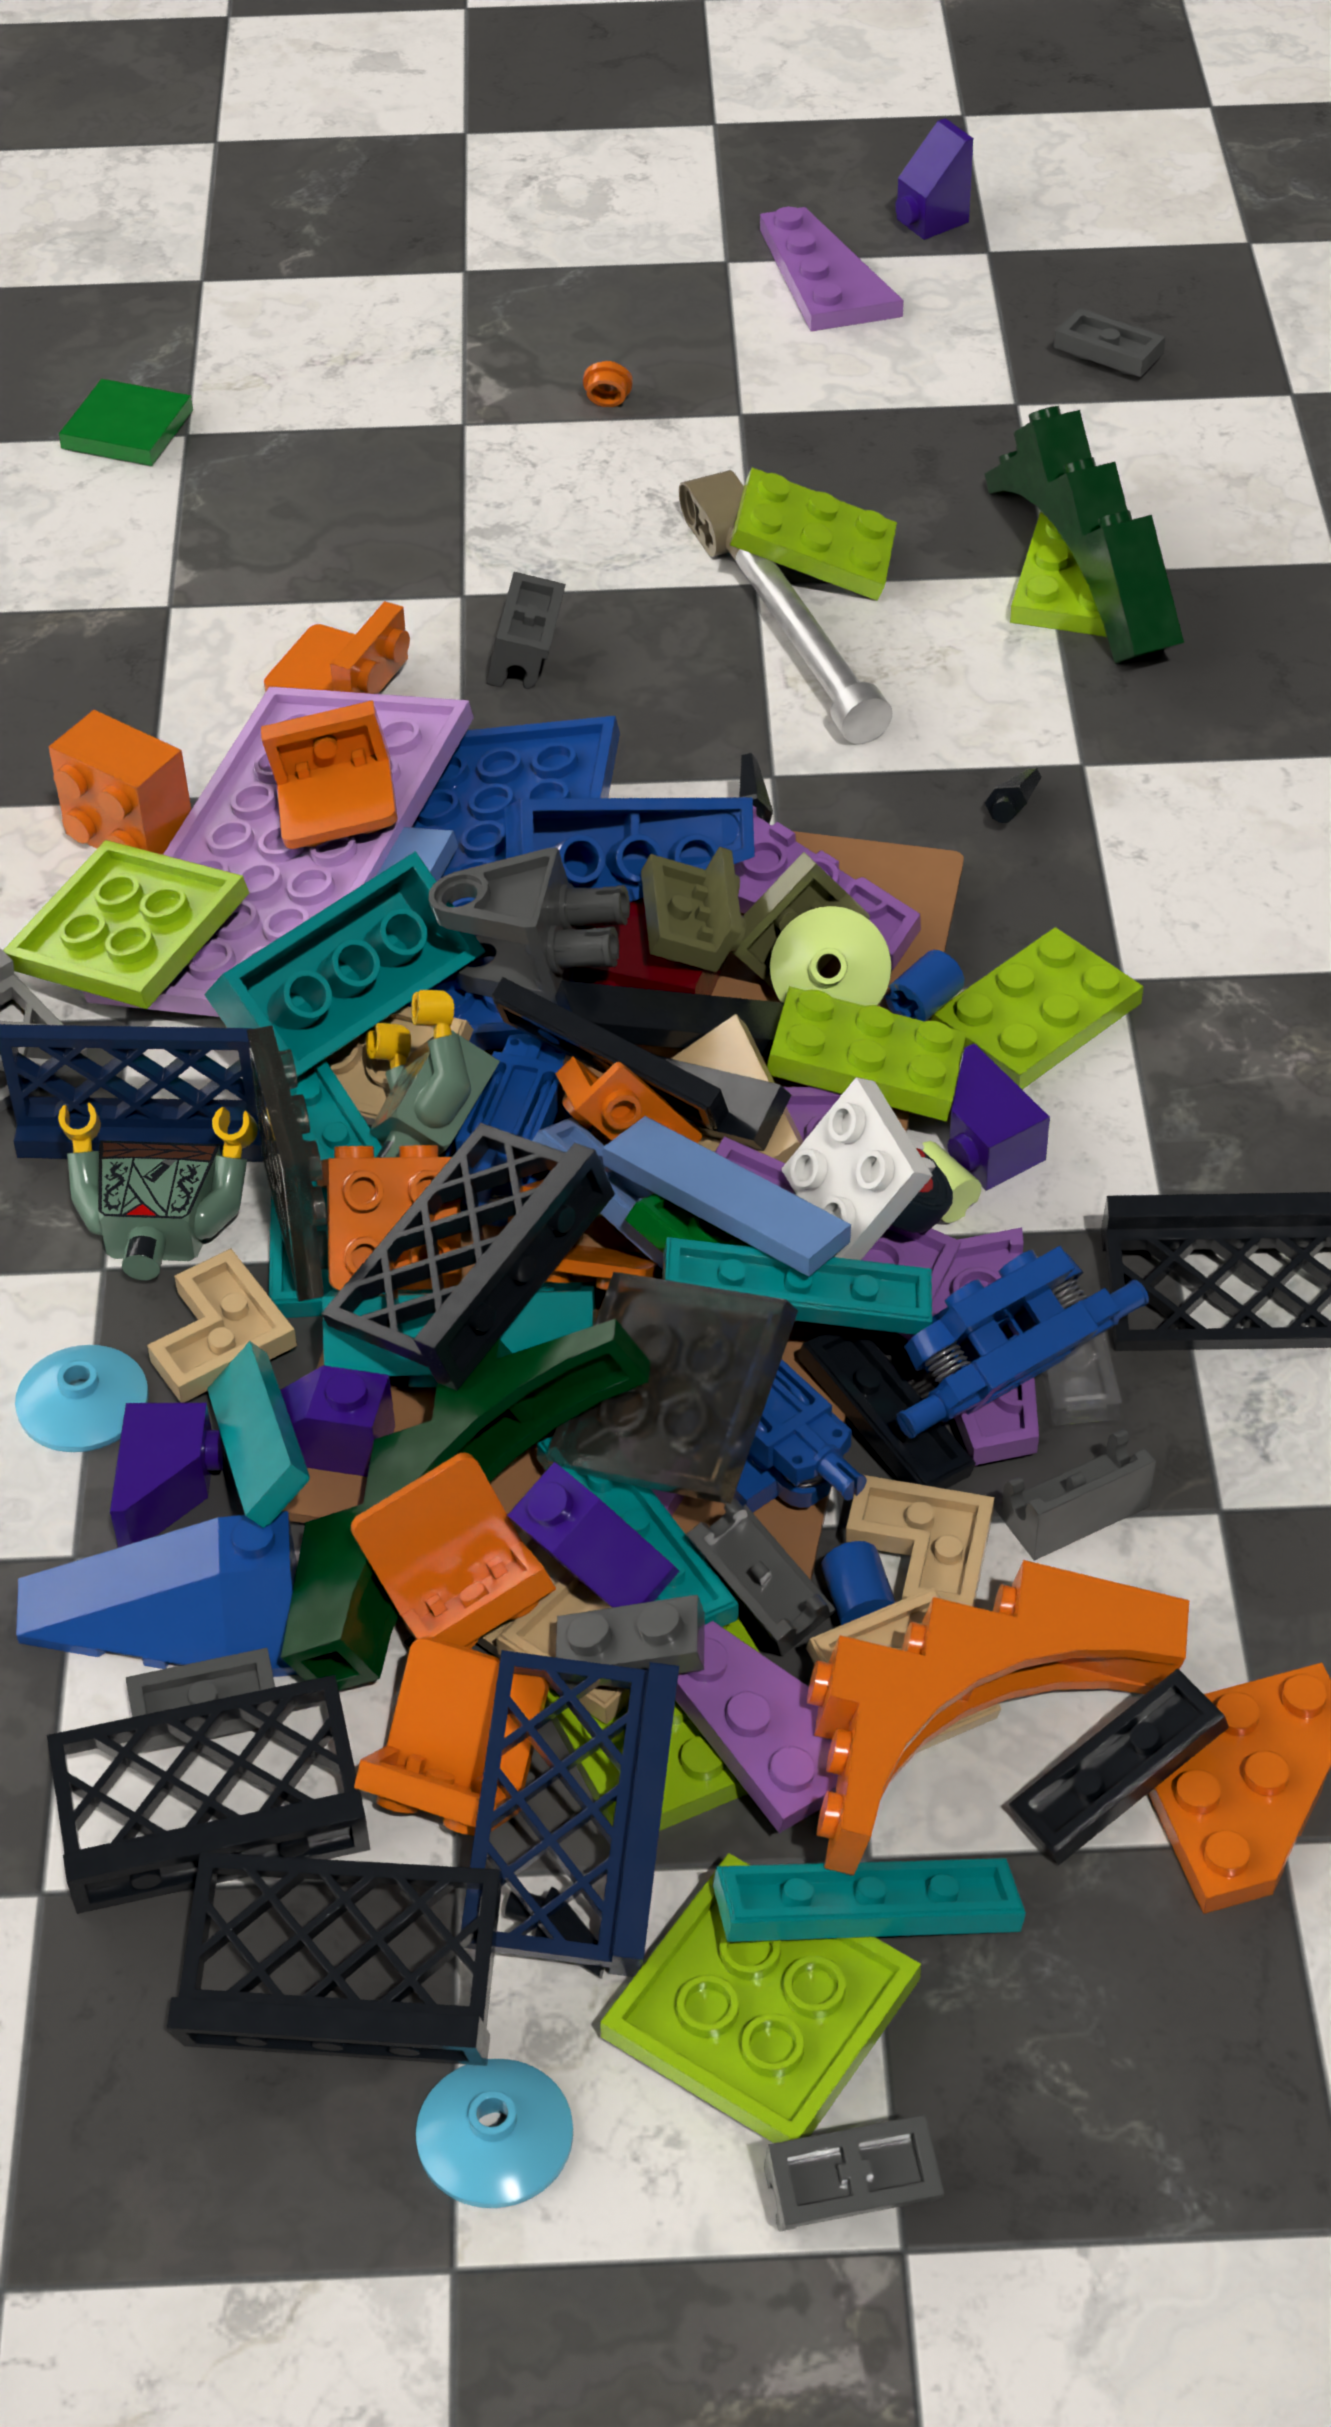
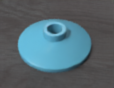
(79, 1397)
(500, 2162)

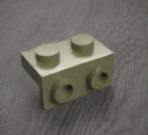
(793, 893)
(693, 910)

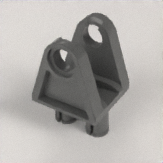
(530, 922)

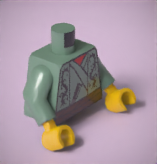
(436, 1083)
(156, 1195)

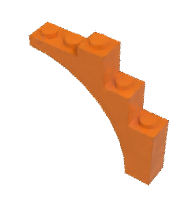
(1041, 1637)

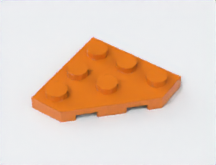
(1250, 1789)

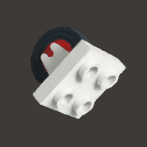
(868, 1170)

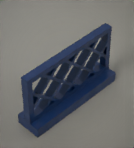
(134, 1113)
(636, 1815)

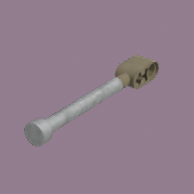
(711, 513)

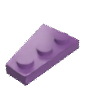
(759, 1727)

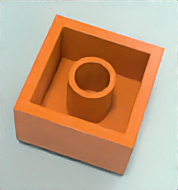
(119, 784)

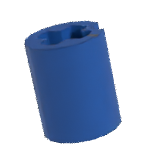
(925, 986)
(856, 1580)

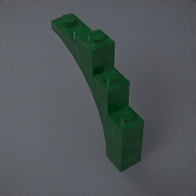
(1090, 512)
(509, 1402)

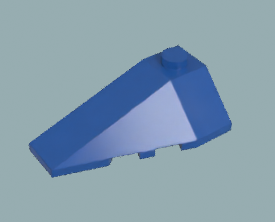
(612, 838)
(170, 1596)

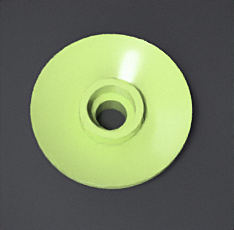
(835, 932)

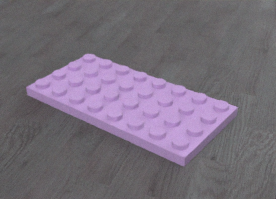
(240, 830)

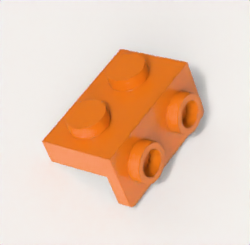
(617, 1101)

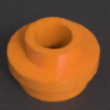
(607, 383)

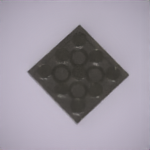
(289, 1161)
(704, 1393)

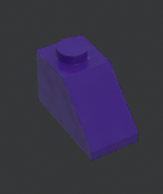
(937, 182)
(994, 1122)
(339, 1416)
(162, 1467)
(592, 1540)

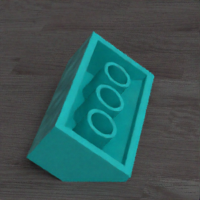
(345, 966)
(550, 1314)

